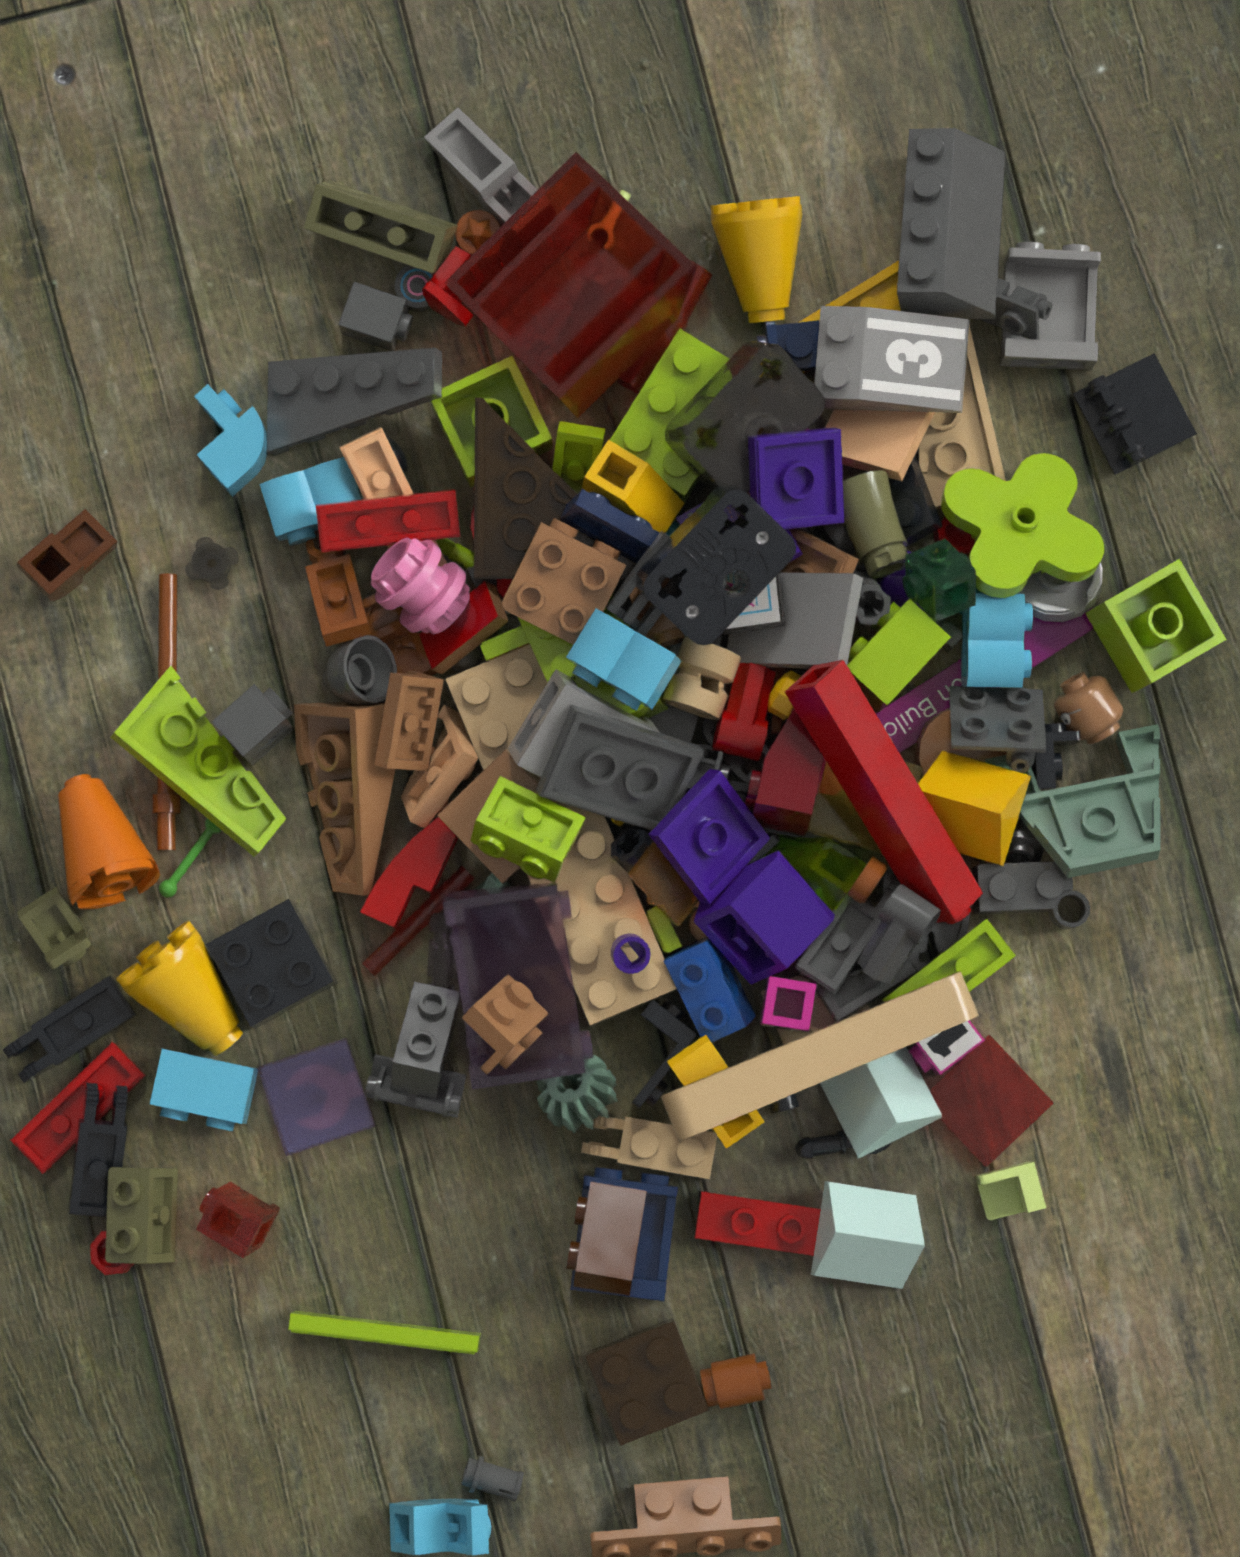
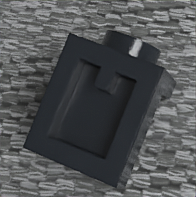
(1049, 765)

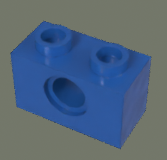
(709, 989)

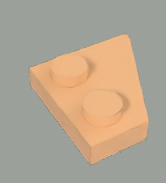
(449, 764)

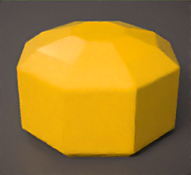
(778, 701)

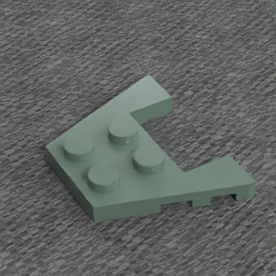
(1102, 820)

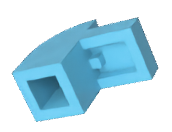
(241, 447)
(439, 1526)

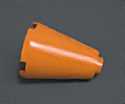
(100, 846)

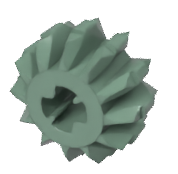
(578, 1097)

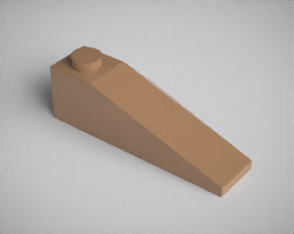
(351, 792)

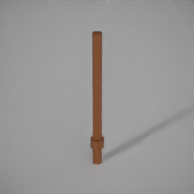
(166, 801)

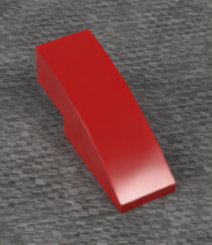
(415, 866)

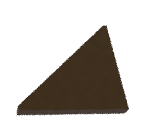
(512, 497)

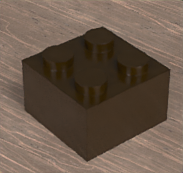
(646, 1381)

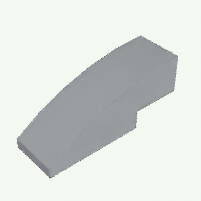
(480, 165)

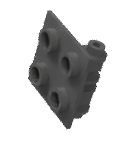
(999, 722)

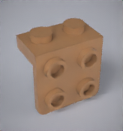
(562, 581)

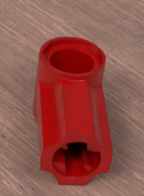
(743, 721)

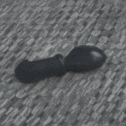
(817, 1146)

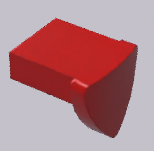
(440, 297)

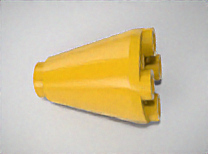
(760, 252)
(184, 990)

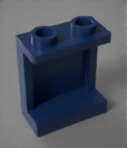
(655, 1233)

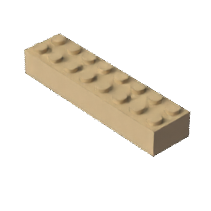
(602, 897)

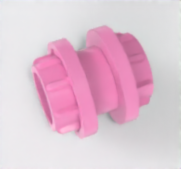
(413, 579)

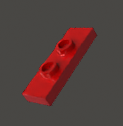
(757, 1223)

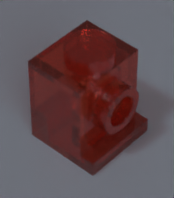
(225, 1228)

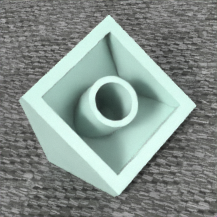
(881, 1101)
(867, 1235)

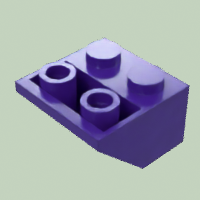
(764, 918)

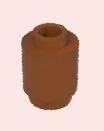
(735, 1381)

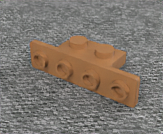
(686, 1519)

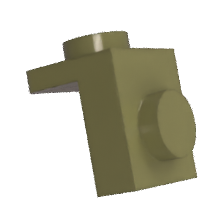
(55, 929)

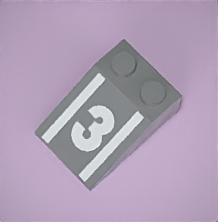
(891, 360)

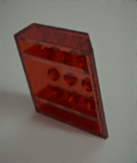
(576, 284)

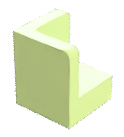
(1010, 1190)

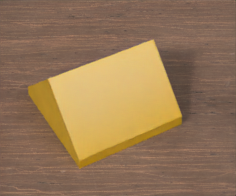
(975, 804)

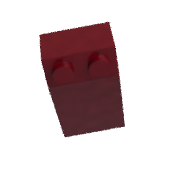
(787, 785)

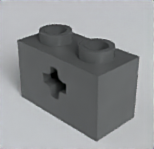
(255, 723)
(424, 1040)

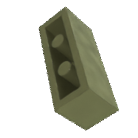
(380, 226)

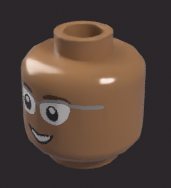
(1089, 707)

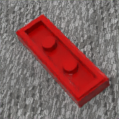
(387, 520)
(56, 1125)

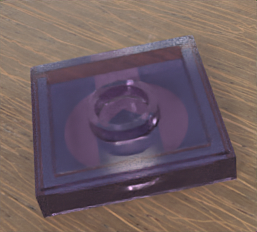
(316, 1096)

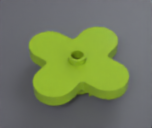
(1022, 525)

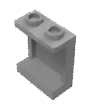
(1070, 284)
(545, 720)

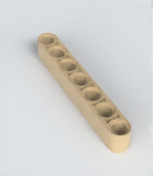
(819, 1056)

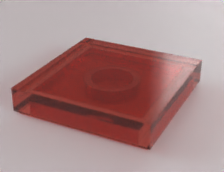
(988, 1101)

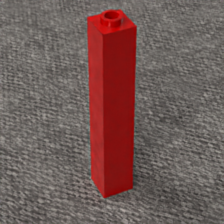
(883, 789)

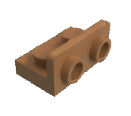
(409, 721)

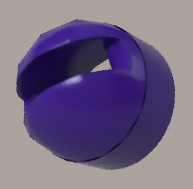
(640, 948)

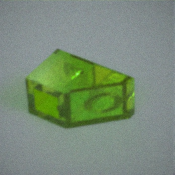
(823, 865)

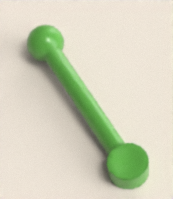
(169, 887)

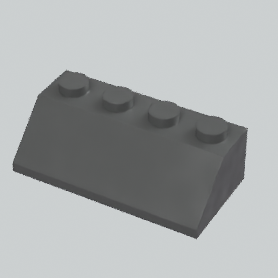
(951, 225)

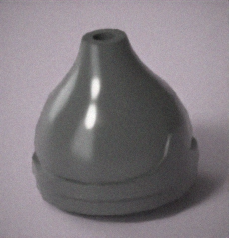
(360, 670)

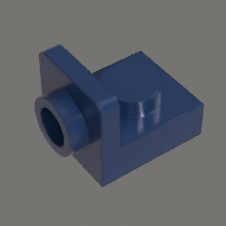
(797, 339)

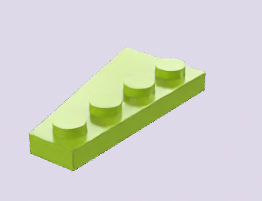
(189, 755)

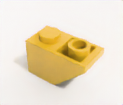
(633, 487)
(703, 1060)

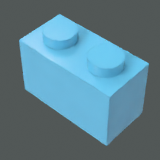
(203, 1088)

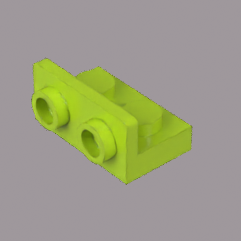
(526, 829)

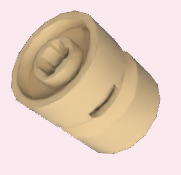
(705, 662)

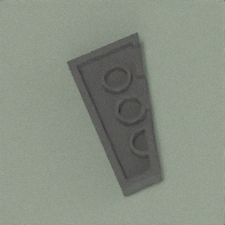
(344, 391)

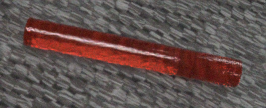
(416, 922)

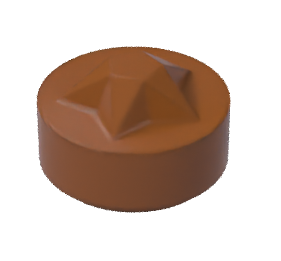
(475, 229)

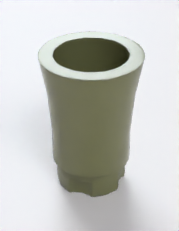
(874, 523)

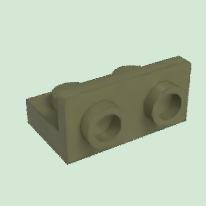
(141, 1215)

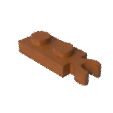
(336, 595)

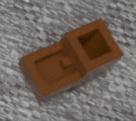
(63, 559)

